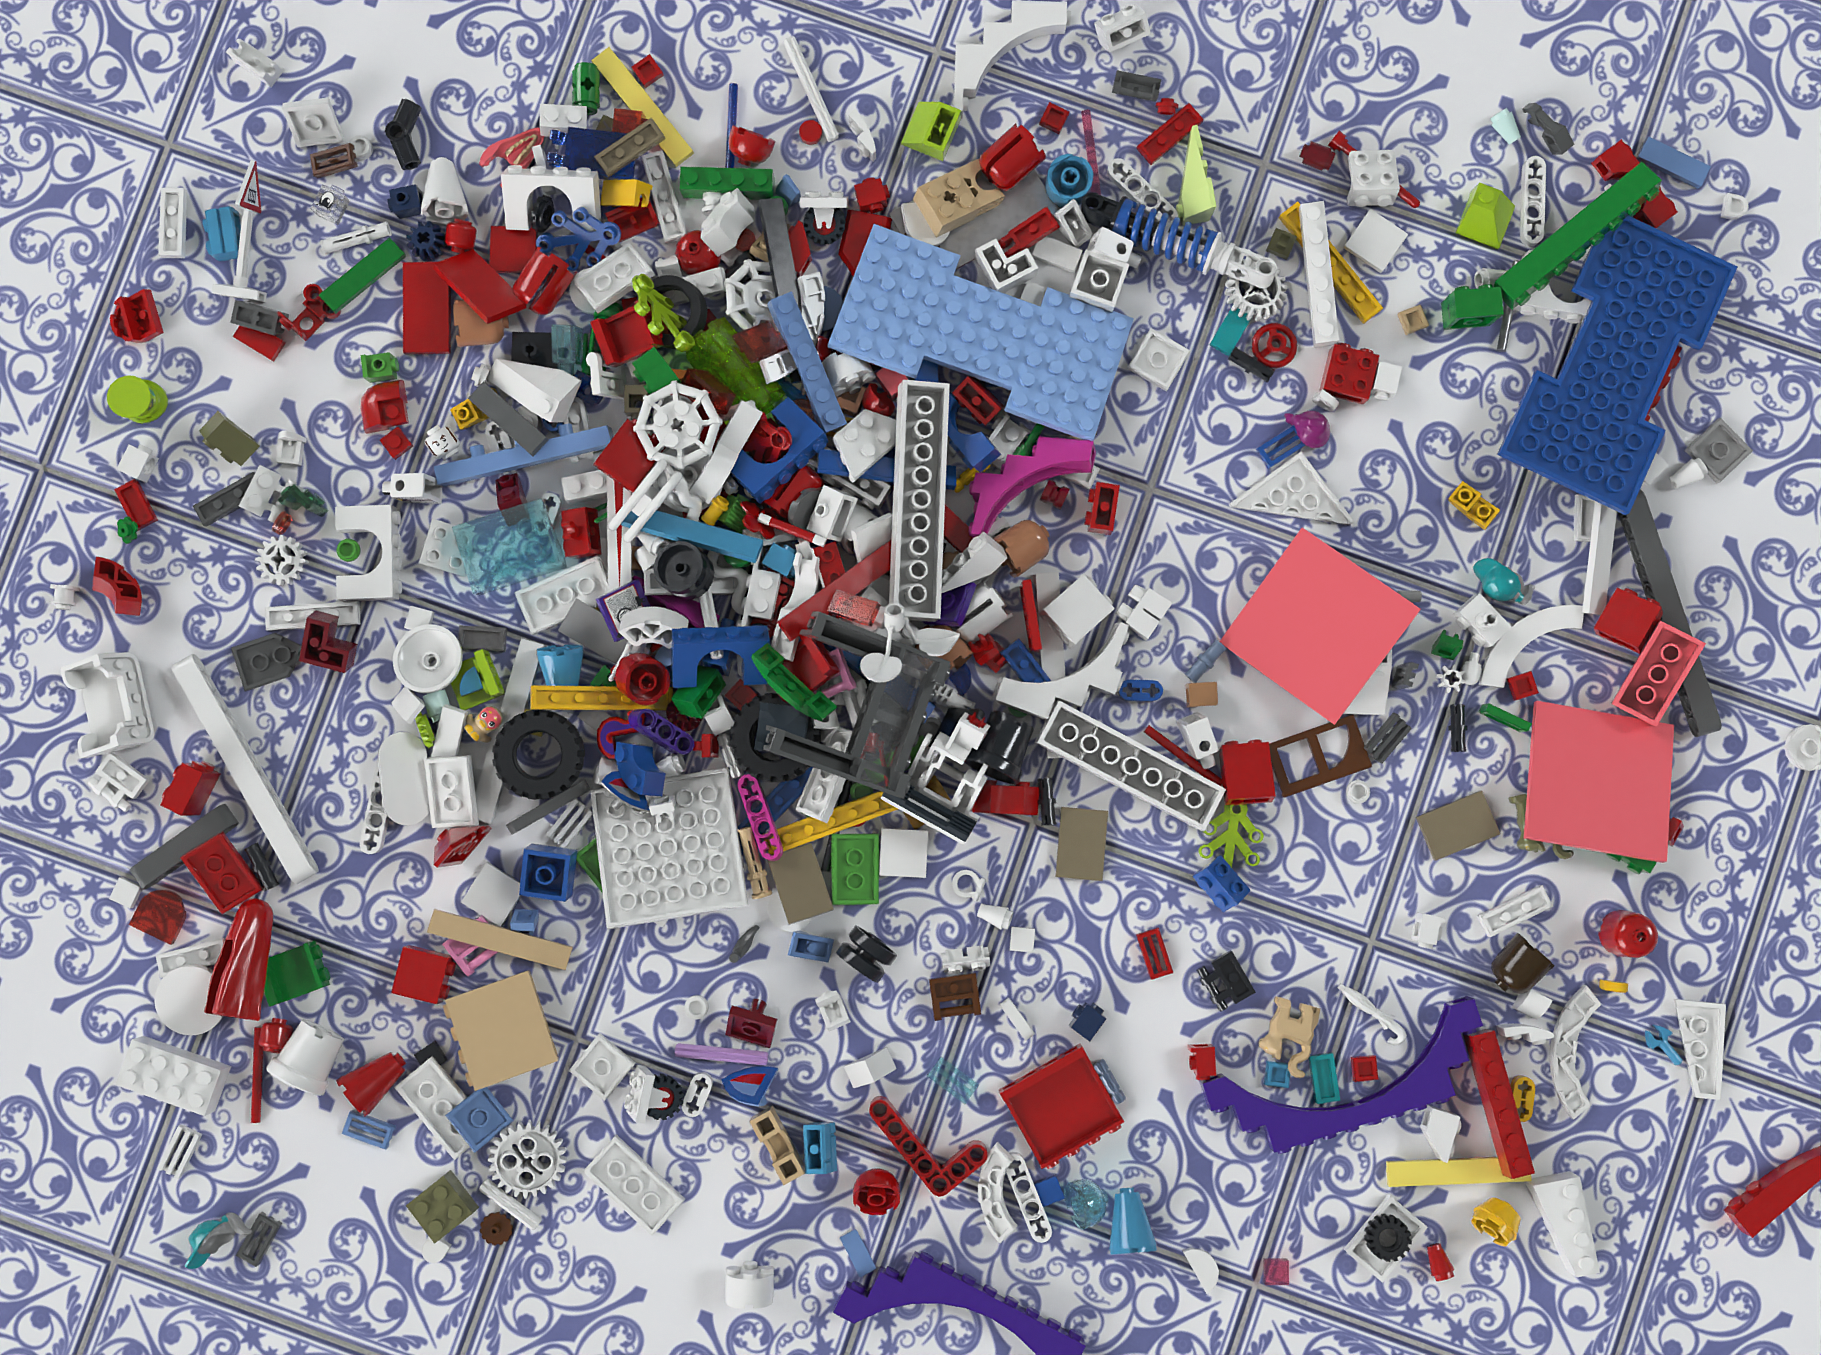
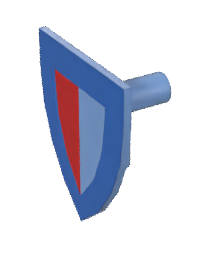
(750, 1084)

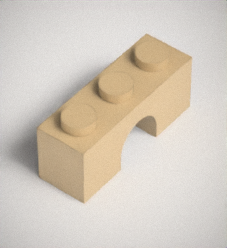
(780, 1146)

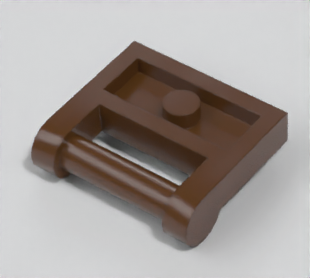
(954, 988)

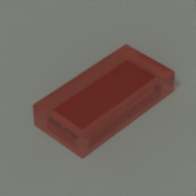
(853, 608)

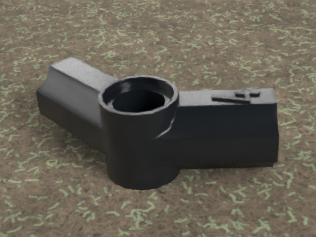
(403, 146)

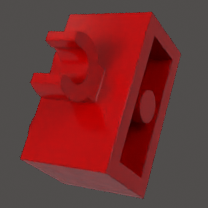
(580, 533)

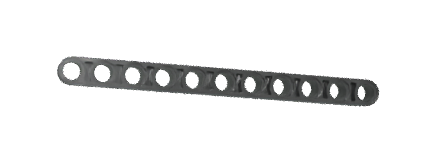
(1660, 586)

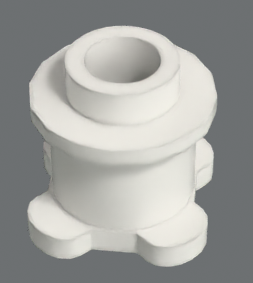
(64, 596)

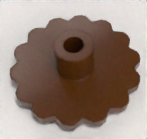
(496, 1228)

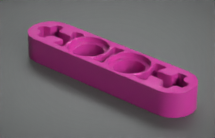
(757, 818)

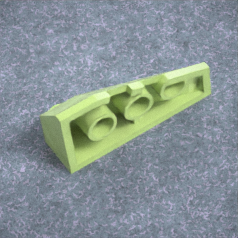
(1197, 192)

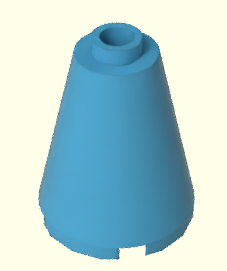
(561, 664)
(1130, 1225)

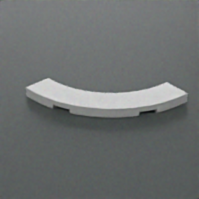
(812, 311)
(1522, 633)
(1564, 1048)

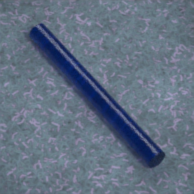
(732, 119)

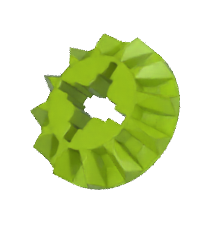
(425, 729)

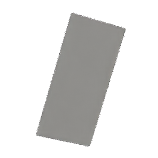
(590, 629)

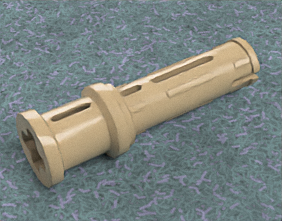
(746, 834)

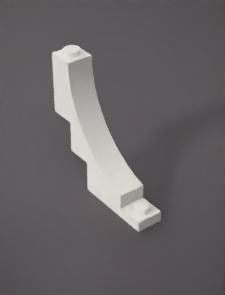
(1028, 22)

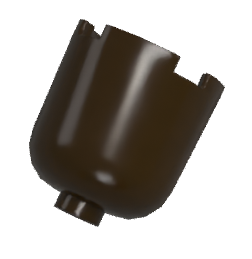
(1520, 966)

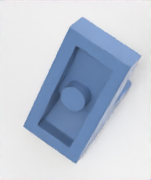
(810, 946)

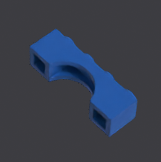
(976, 447)

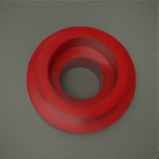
(1166, 106)

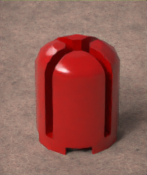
(1011, 158)
(553, 286)
(790, 491)

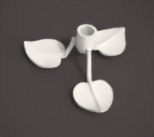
(930, 640)

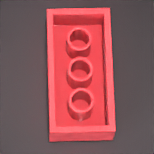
(1658, 673)

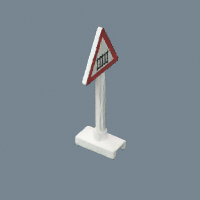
(249, 200)

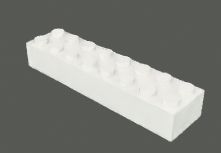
(1130, 766)

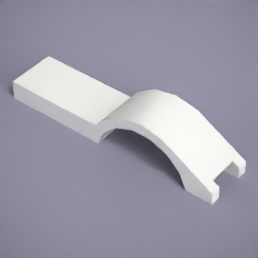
(726, 451)
(805, 587)

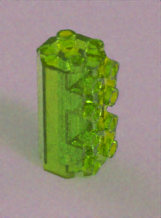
(721, 357)

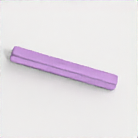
(721, 1054)

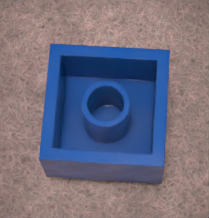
(548, 872)

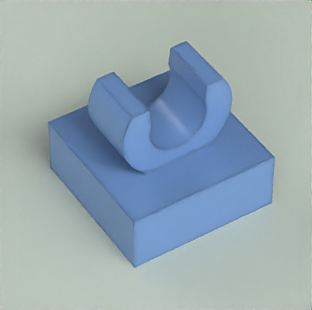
(524, 920)

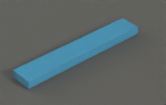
(700, 535)

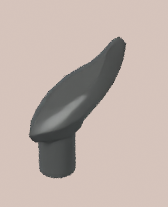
(743, 944)

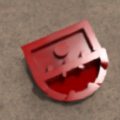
(136, 317)

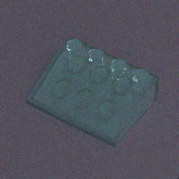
(509, 547)

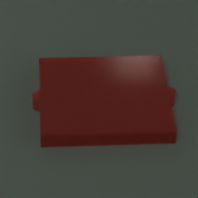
(759, 342)

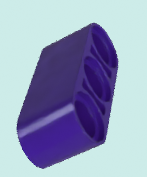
(671, 732)

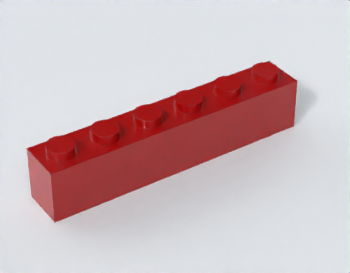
(1499, 1104)

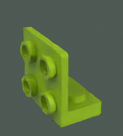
(490, 681)

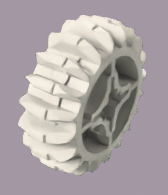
(1265, 304)

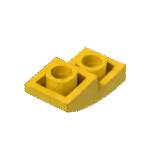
(468, 414)
(1473, 506)

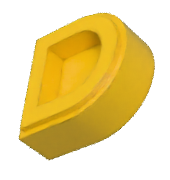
(1614, 986)

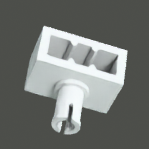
(1481, 621)

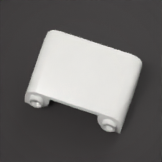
(113, 702)

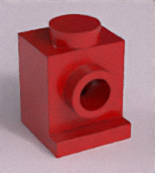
(1202, 1061)

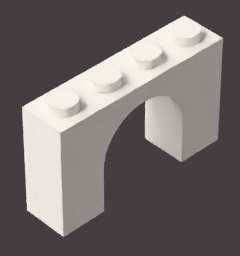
(520, 183)
(1551, 307)
(384, 580)

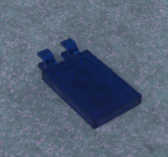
(582, 147)

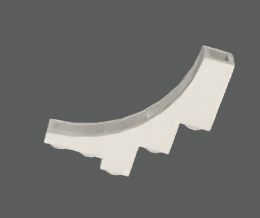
(1097, 674)

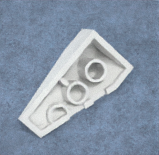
(538, 388)

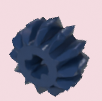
(428, 232)

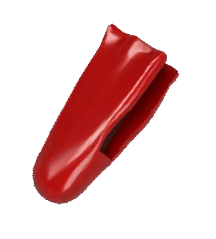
(241, 968)

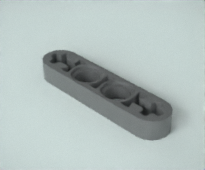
(548, 807)

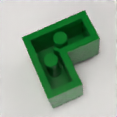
(654, 371)

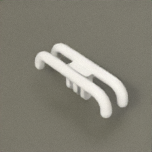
(645, 500)

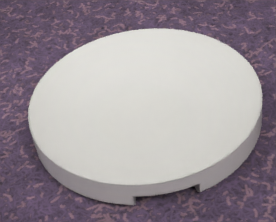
(182, 1000)

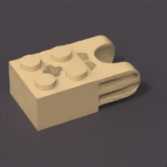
(955, 199)

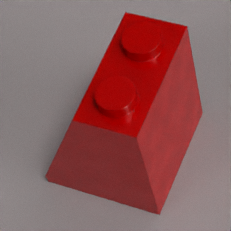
(626, 458)

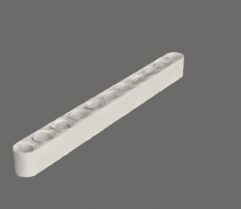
(245, 769)

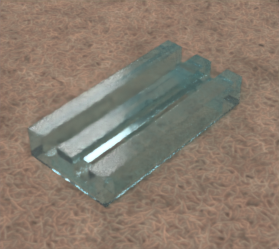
(936, 1067)

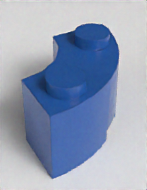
(639, 769)

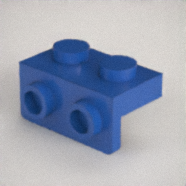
(1221, 884)

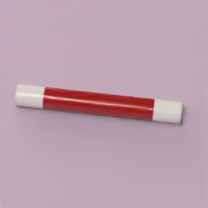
(791, 529)

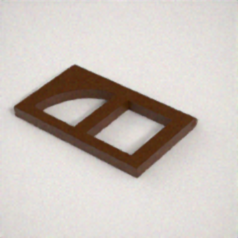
(1354, 759)

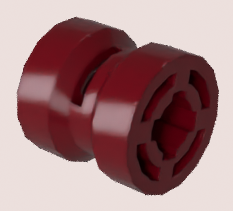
(1054, 494)

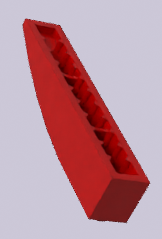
(1775, 1192)

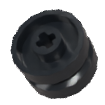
(684, 570)
(865, 955)

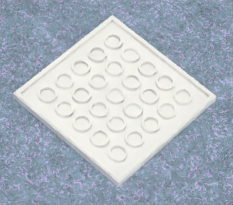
(674, 865)

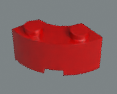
(118, 586)
(1007, 799)

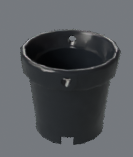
(1002, 748)

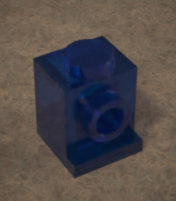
(586, 380)

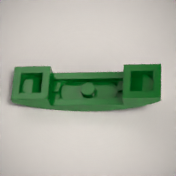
(789, 686)

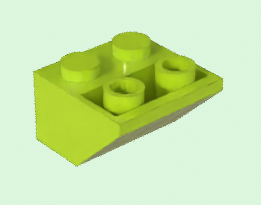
(932, 129)

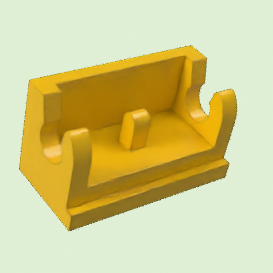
(625, 193)

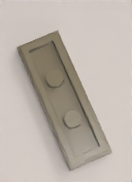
(630, 147)

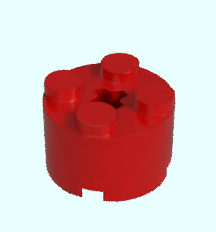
(642, 678)

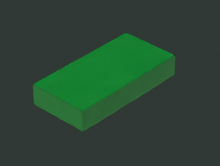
(1504, 718)

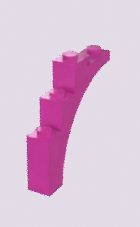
(1048, 459)

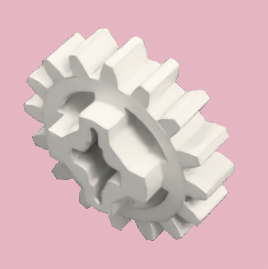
(281, 551)

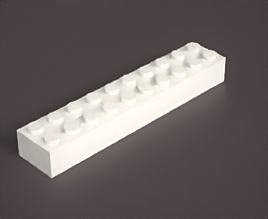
(919, 498)

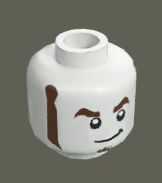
(442, 442)

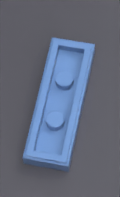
(1673, 162)

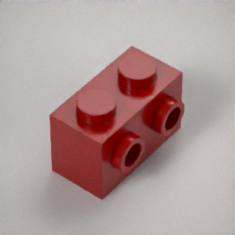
(978, 400)
(1103, 508)

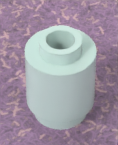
(434, 704)

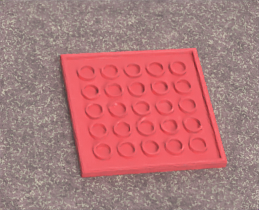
(1319, 625)
(1599, 782)

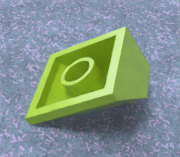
(1486, 216)

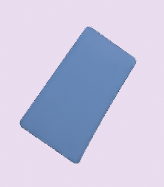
(858, 1253)

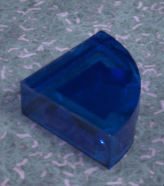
(962, 679)

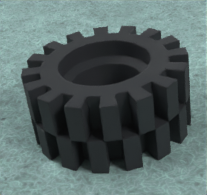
(1400, 1244)

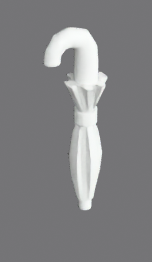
(1364, 1004)

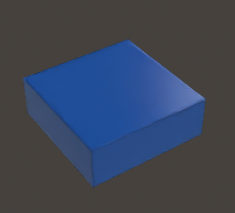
(1049, 1190)

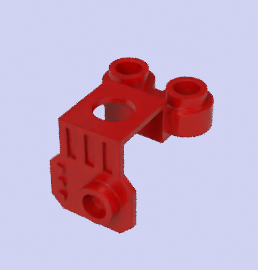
(314, 309)

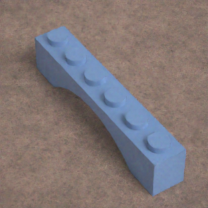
(802, 349)

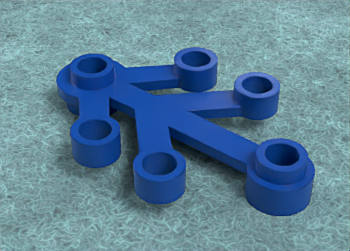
(580, 236)

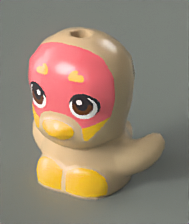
(485, 722)

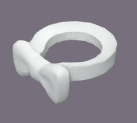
(980, 884)

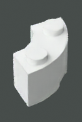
(727, 222)
(651, 625)

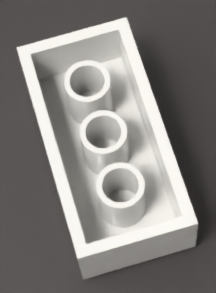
(173, 1075)

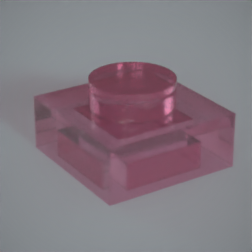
(1276, 1271)

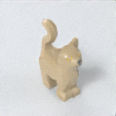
(1293, 1029)

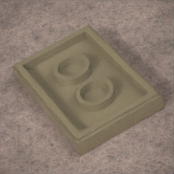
(1457, 825)
(1081, 843)
(800, 884)

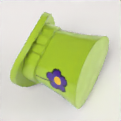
(137, 399)

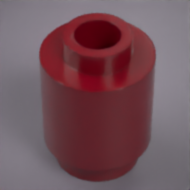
(1317, 156)

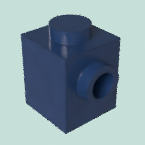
(405, 201)
(1087, 1020)

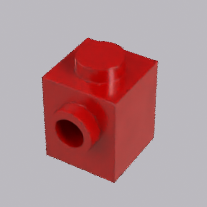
(871, 195)

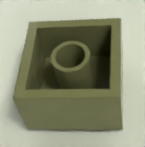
(442, 1206)

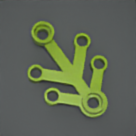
(660, 312)
(1231, 836)

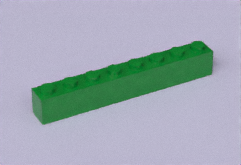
(1578, 235)

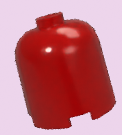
(1622, 934)

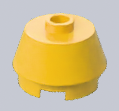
(1497, 1220)

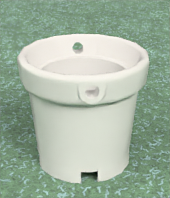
(307, 1058)

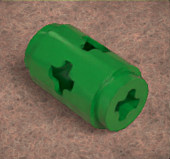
(586, 76)

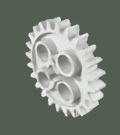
(511, 1172)

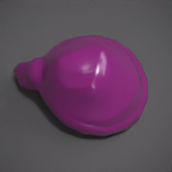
(1310, 427)

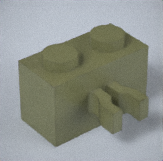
(228, 438)

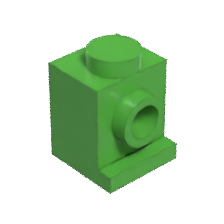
(388, 371)

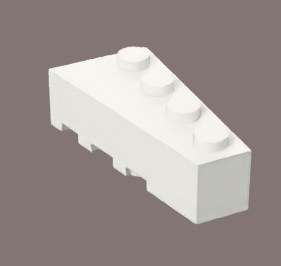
(1566, 1218)

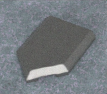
(265, 660)

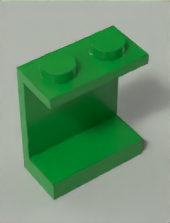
(295, 973)

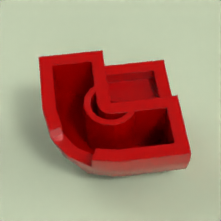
(384, 406)

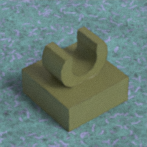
(1281, 243)

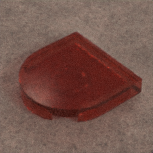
(160, 915)

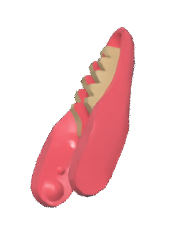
(515, 149)

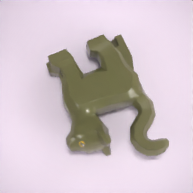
(1532, 845)

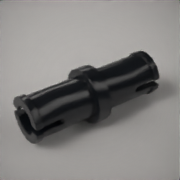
(1251, 364)
(1458, 728)
(1046, 801)
(261, 866)

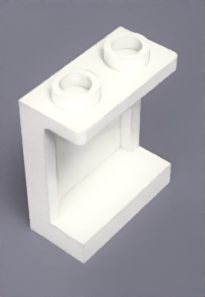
(1077, 610)

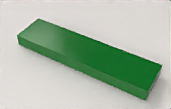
(362, 275)

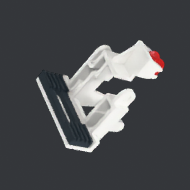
(946, 816)

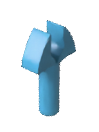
(1663, 1043)

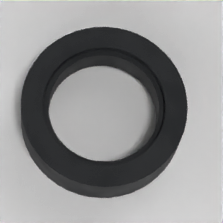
(697, 304)

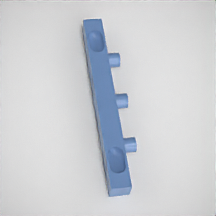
(557, 448)

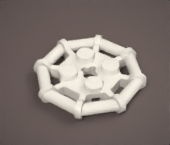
(750, 294)
(665, 419)

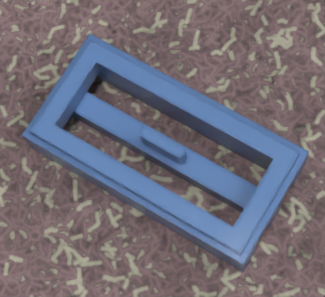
(373, 1121)

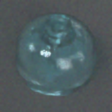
(1087, 1202)

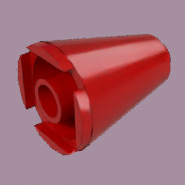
(372, 1081)

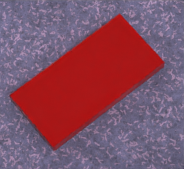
(479, 286)
(425, 310)

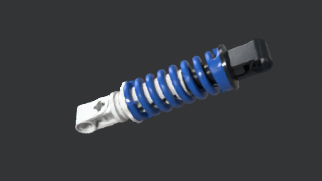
(1200, 250)

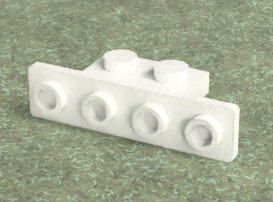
(761, 593)

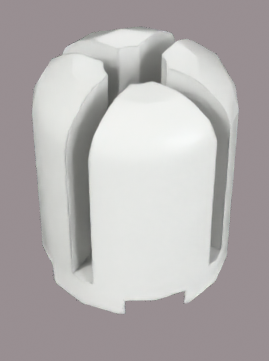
(988, 618)

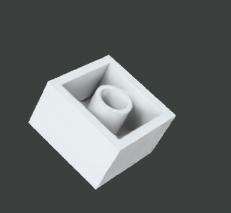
(1099, 280)

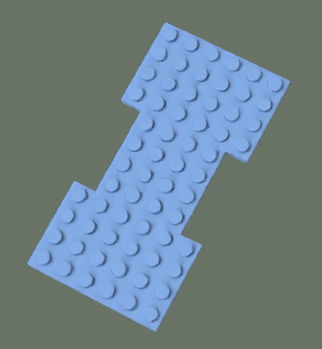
(914, 308)

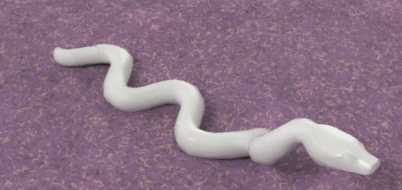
(695, 506)

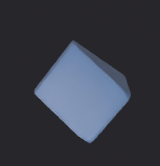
(788, 191)

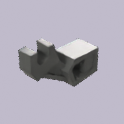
(1554, 134)

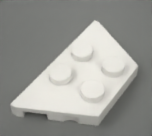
(865, 441)

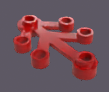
(779, 439)

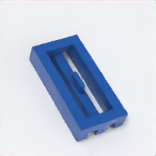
(1266, 456)

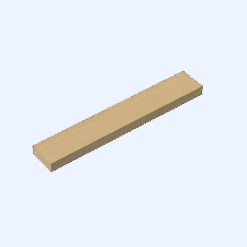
(499, 939)

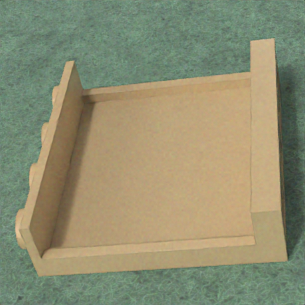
(501, 1030)

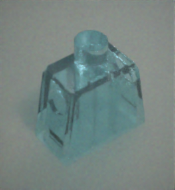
(563, 339)

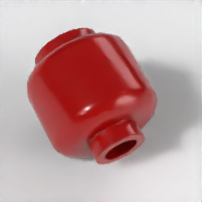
(460, 235)
(275, 1035)

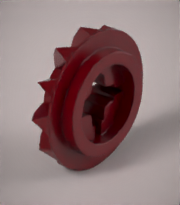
(681, 720)

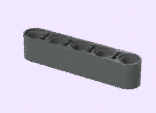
(167, 857)

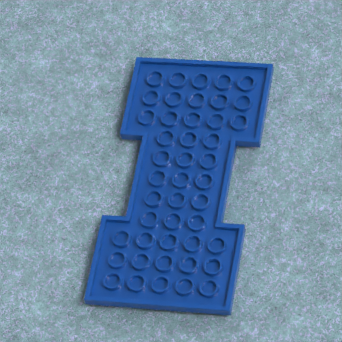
(1591, 420)

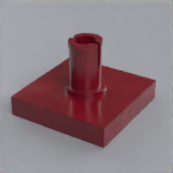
(751, 1024)

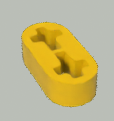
(1527, 1096)

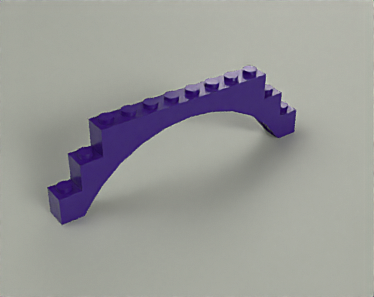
(1420, 1084)
(938, 1283)

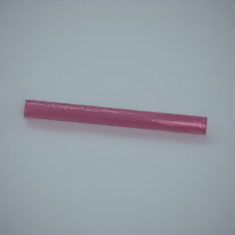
(1090, 149)

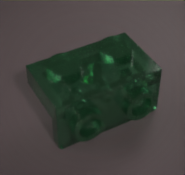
(295, 497)

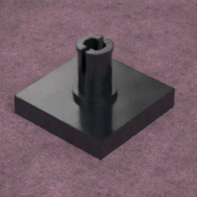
(533, 349)

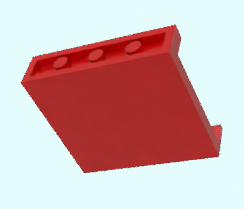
(1061, 1106)

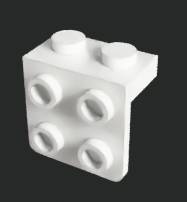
(1373, 178)

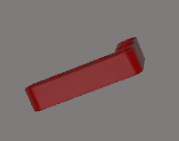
(921, 1151)

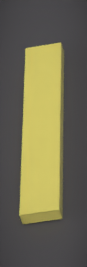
(637, 99)
(1441, 1173)

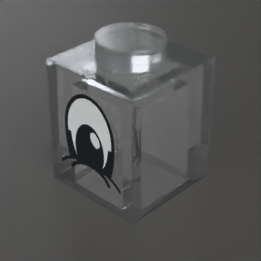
(330, 203)

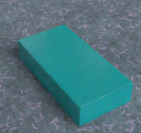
(1230, 332)
(1324, 1078)

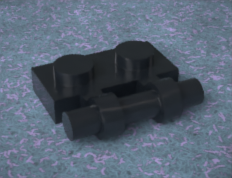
(1232, 977)

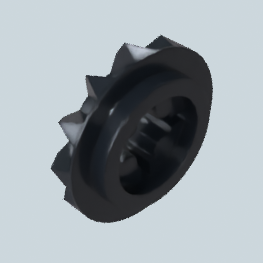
(542, 213)

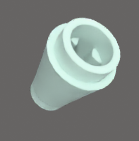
(1506, 126)

